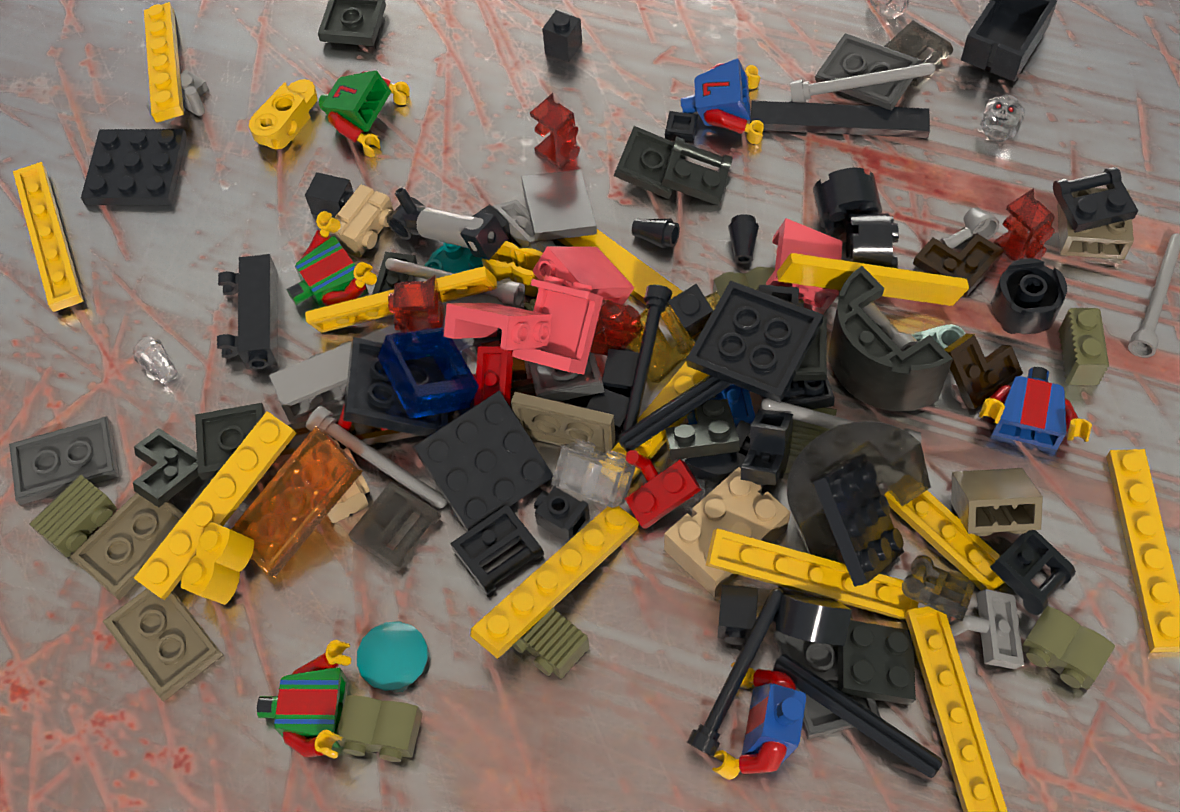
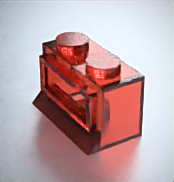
(561, 144)
(1026, 216)
(416, 296)
(621, 327)

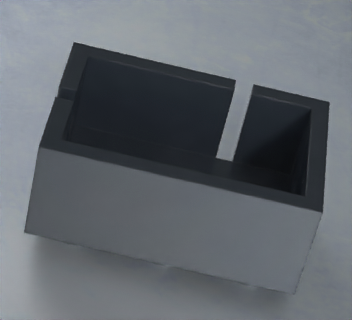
(1007, 35)

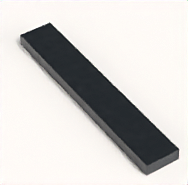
(842, 119)

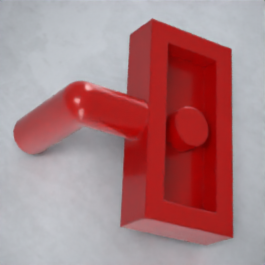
(493, 372)
(662, 491)

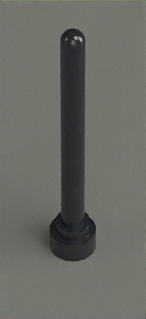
(656, 302)
(706, 735)

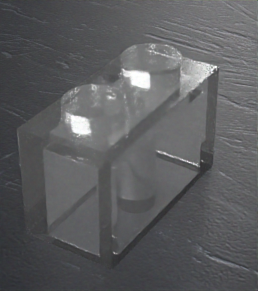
(593, 473)

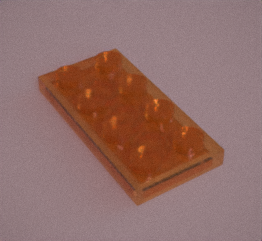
(297, 500)

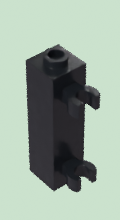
(256, 312)

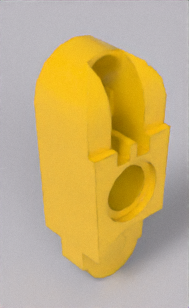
(283, 114)

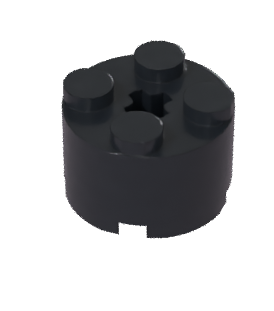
(844, 194)
(872, 239)
(1028, 297)

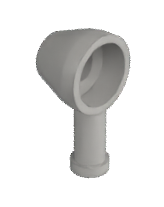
(976, 222)

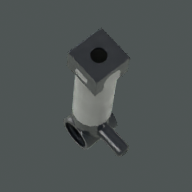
(478, 233)

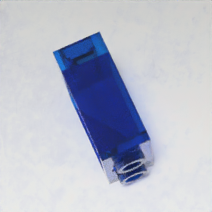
(430, 398)

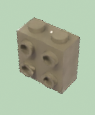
(1107, 241)
(996, 501)

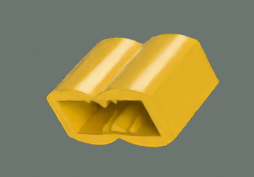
(516, 264)
(217, 563)

